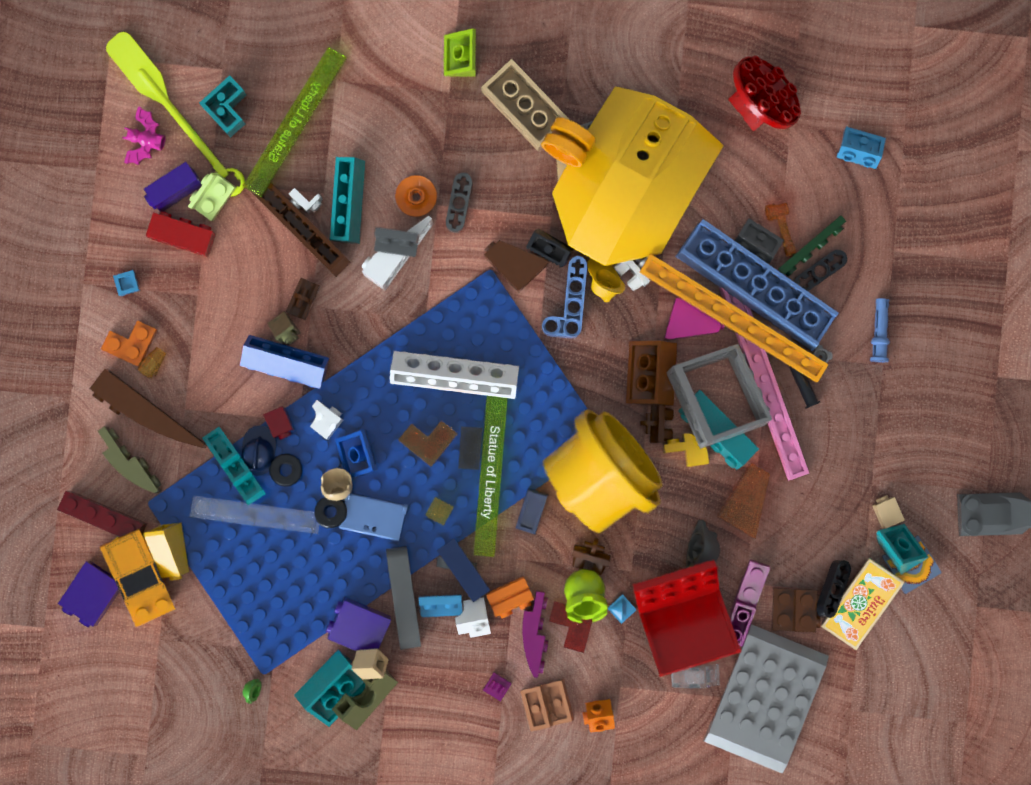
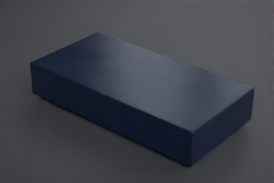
(531, 511)

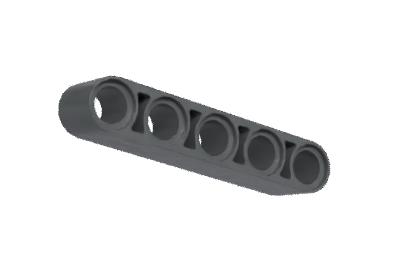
(403, 597)

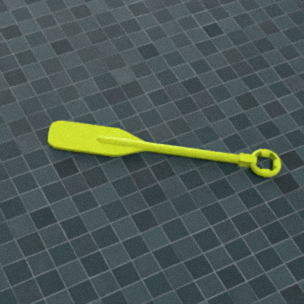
(150, 82)

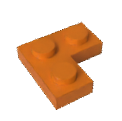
(132, 349)

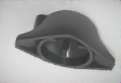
(702, 546)

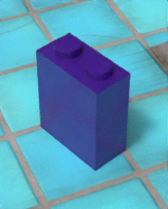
(172, 187)
(89, 594)
(357, 625)

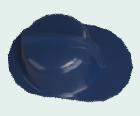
(258, 449)

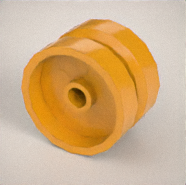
(568, 142)

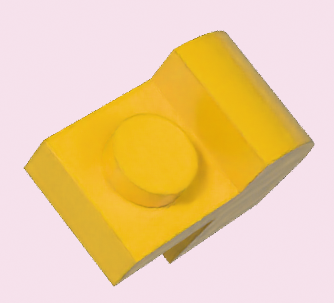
(693, 454)

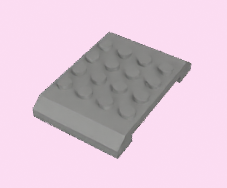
(767, 699)

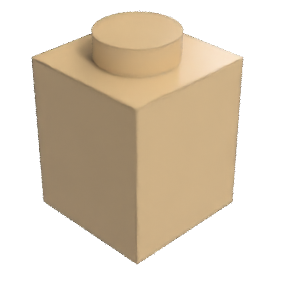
(887, 511)
(370, 664)

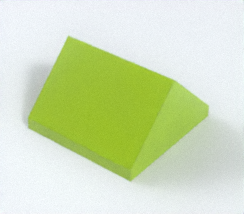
(460, 54)

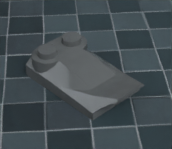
(993, 514)

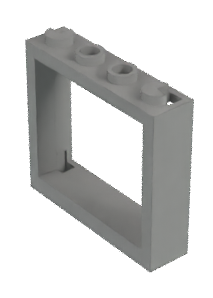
(690, 404)

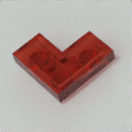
(577, 632)

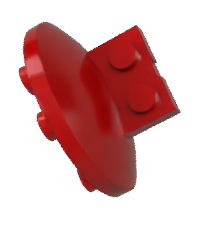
(763, 96)

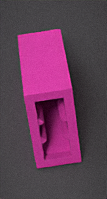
(689, 322)

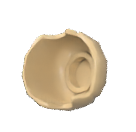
(336, 484)

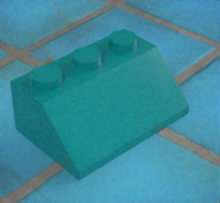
(328, 687)

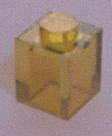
(439, 511)

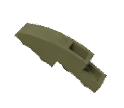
(132, 469)

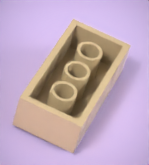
(522, 103)

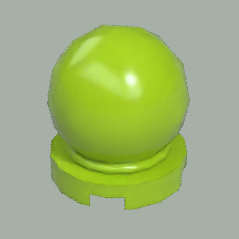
(585, 596)

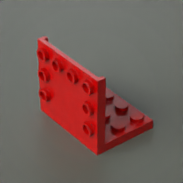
(685, 618)

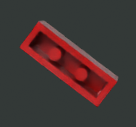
(180, 233)

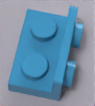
(861, 148)
(440, 605)

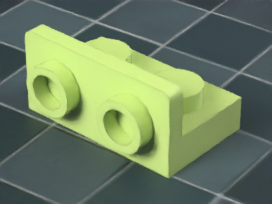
(212, 195)

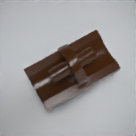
(303, 298)
(655, 423)
(593, 553)

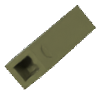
(284, 329)

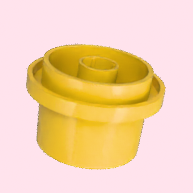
(602, 472)

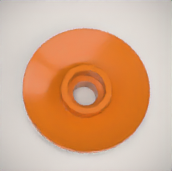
(416, 185)

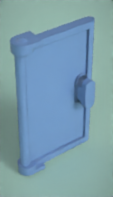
(377, 513)

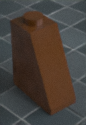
(514, 263)

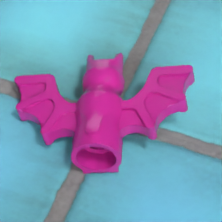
(147, 138)

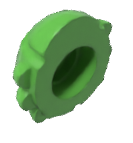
(252, 690)

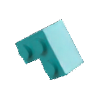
(220, 105)

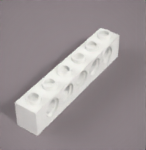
(454, 374)

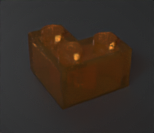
(429, 447)

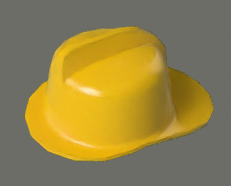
(605, 280)

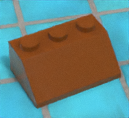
(648, 372)

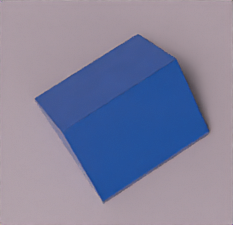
(356, 453)

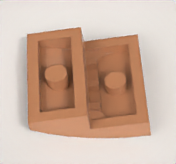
(547, 705)

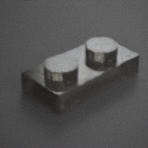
(470, 448)

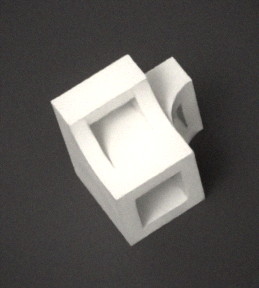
(326, 419)
(473, 619)

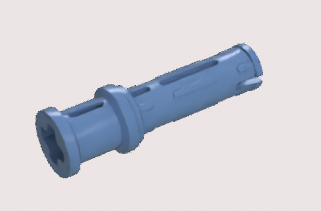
(880, 340)

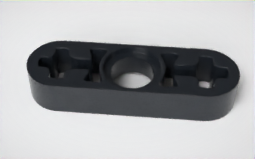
(829, 258)
(833, 574)

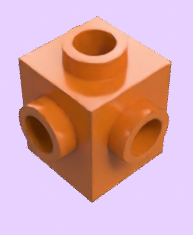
(599, 715)

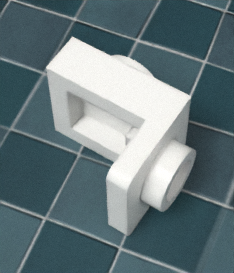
(299, 201)

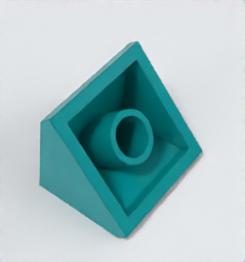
(901, 547)

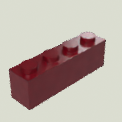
(99, 514)

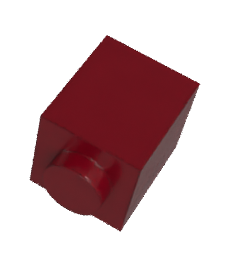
(279, 423)

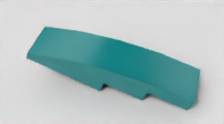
(233, 465)

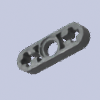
(456, 186)

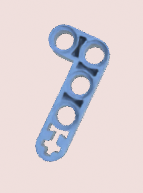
(570, 296)

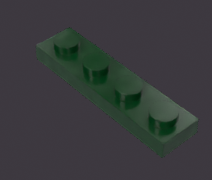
(819, 242)

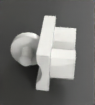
(638, 279)

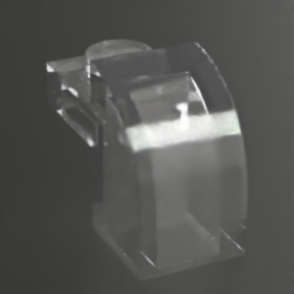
(697, 677)

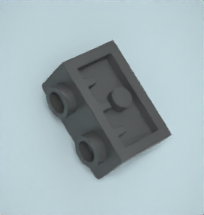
(759, 240)
(396, 242)

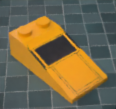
(137, 577)

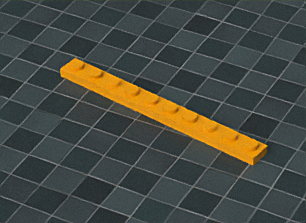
(733, 318)

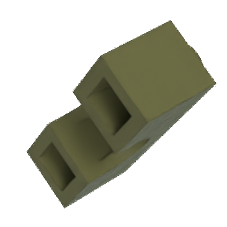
(357, 709)

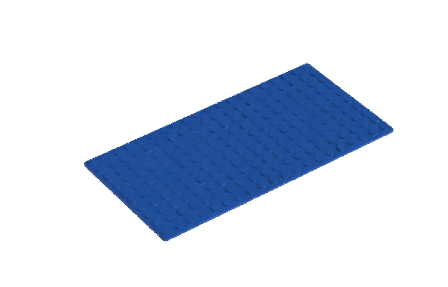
(285, 583)

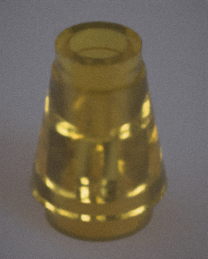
(150, 365)

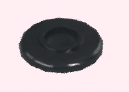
(276, 475)
(323, 520)

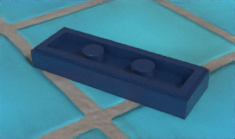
(463, 570)

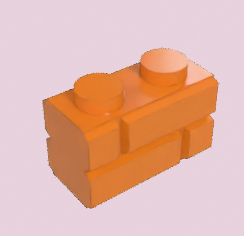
(509, 597)

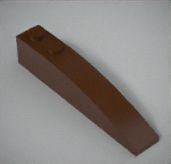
(304, 230)
(138, 408)

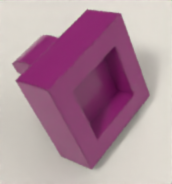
(497, 686)

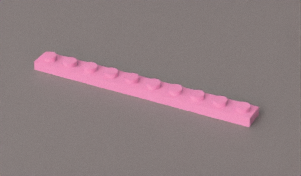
(780, 425)

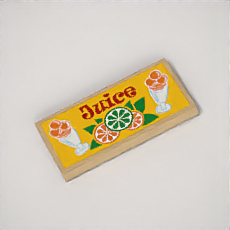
(863, 603)

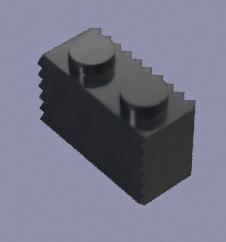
(550, 248)

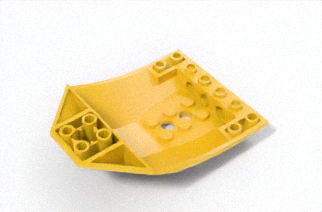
(626, 205)

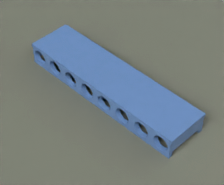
(756, 285)

